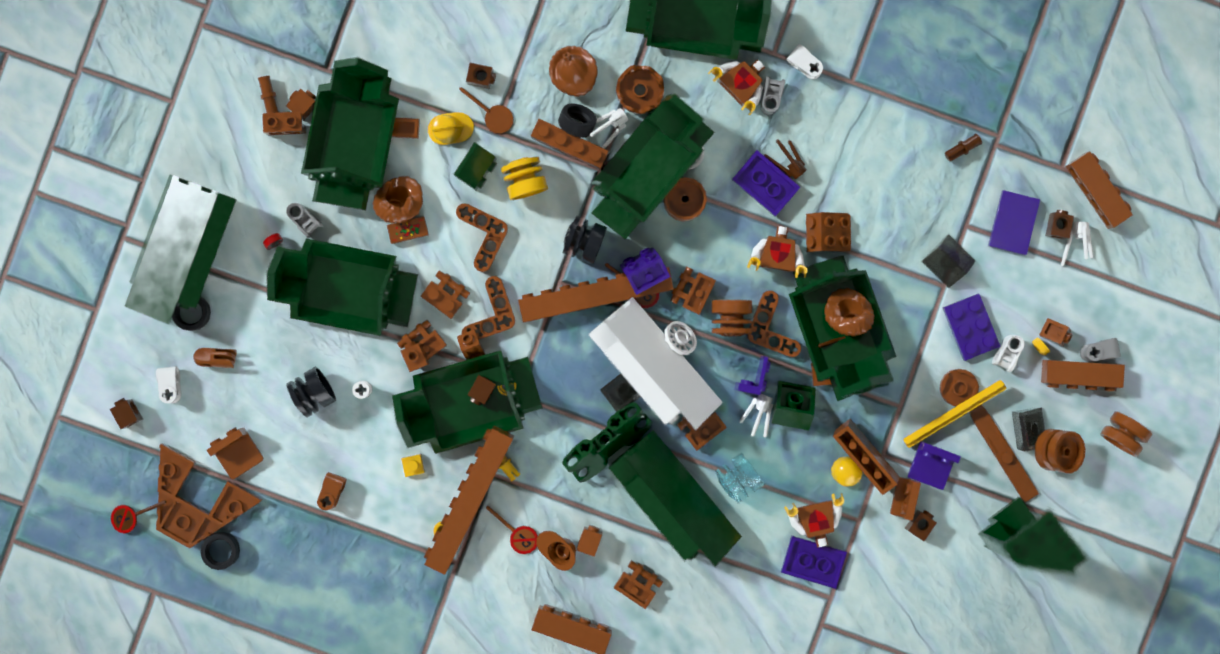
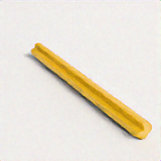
(954, 413)

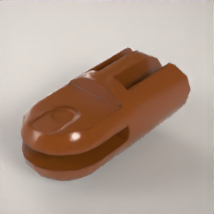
(215, 357)

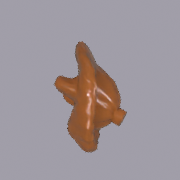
(573, 71)
(398, 200)
(849, 312)

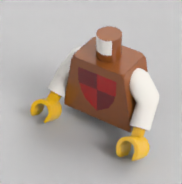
(741, 82)
(778, 253)
(816, 519)

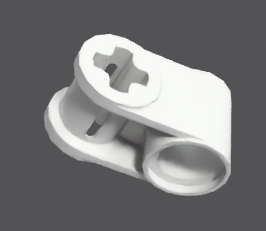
(803, 61)
(1007, 353)
(168, 381)

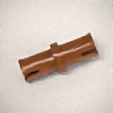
(268, 94)

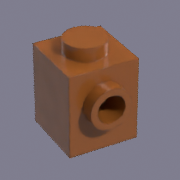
(302, 102)
(414, 356)

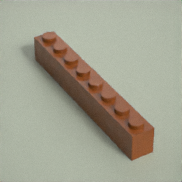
(584, 296)
(470, 497)

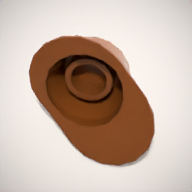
(557, 550)

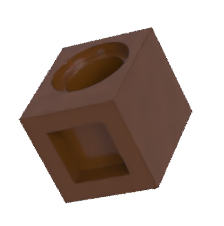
(473, 71)
(1054, 231)
(481, 390)
(125, 413)
(923, 533)

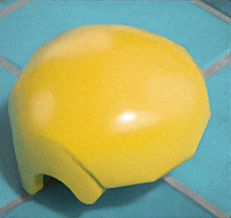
(846, 471)

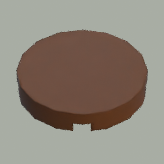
(958, 386)

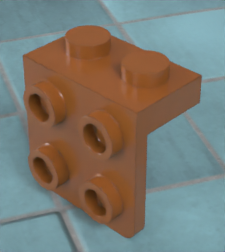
(828, 232)
(236, 452)

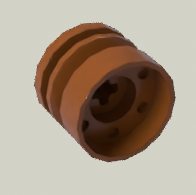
(731, 317)

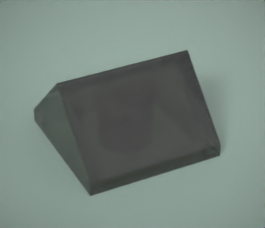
(948, 261)
(620, 392)
(1027, 427)

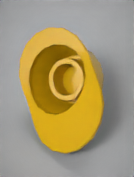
(450, 128)

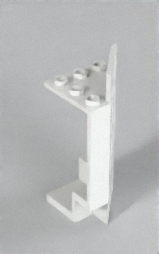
(652, 368)

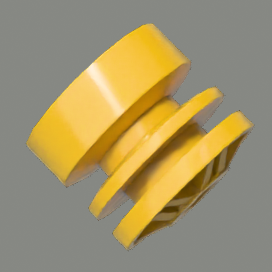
(524, 178)

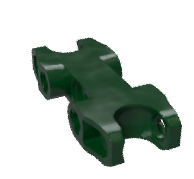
(594, 453)

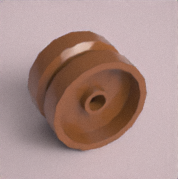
(696, 203)
(1126, 434)
(1060, 450)

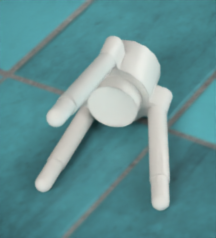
(617, 118)
(1081, 231)
(763, 404)

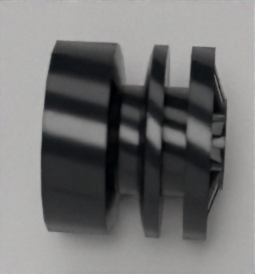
(584, 239)
(308, 393)

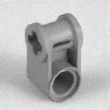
(772, 92)
(305, 221)
(1102, 350)

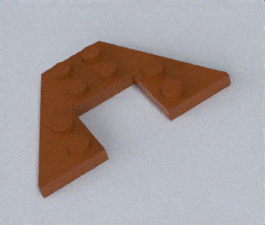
(181, 518)

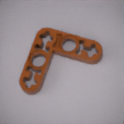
(491, 235)
(499, 313)
(766, 334)

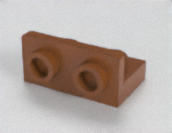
(283, 123)
(905, 498)

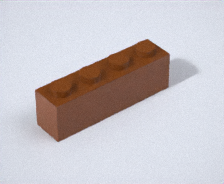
(569, 145)
(1099, 190)
(1082, 373)
(866, 456)
(571, 629)

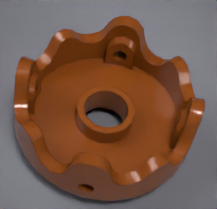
(643, 76)

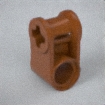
(332, 487)

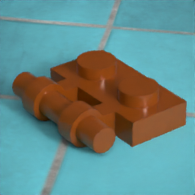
(698, 293)
(442, 299)
(431, 343)
(705, 432)
(634, 589)

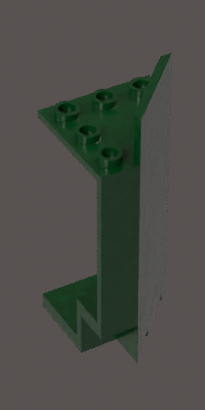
(701, 26)
(350, 134)
(649, 164)
(341, 286)
(852, 363)
(442, 410)
(674, 500)
(1032, 541)

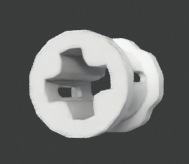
(365, 384)

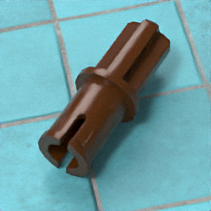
(963, 147)

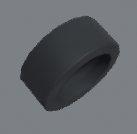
(573, 127)
(206, 312)
(207, 559)

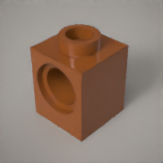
(589, 540)

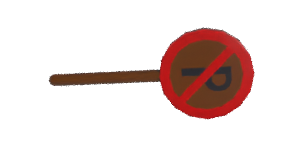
(125, 518)

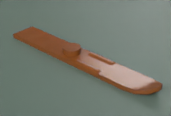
(1003, 453)

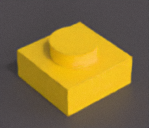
(413, 465)

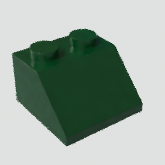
(475, 167)
(794, 405)

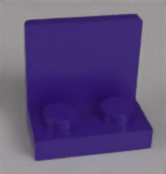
(644, 270)
(760, 383)
(932, 465)

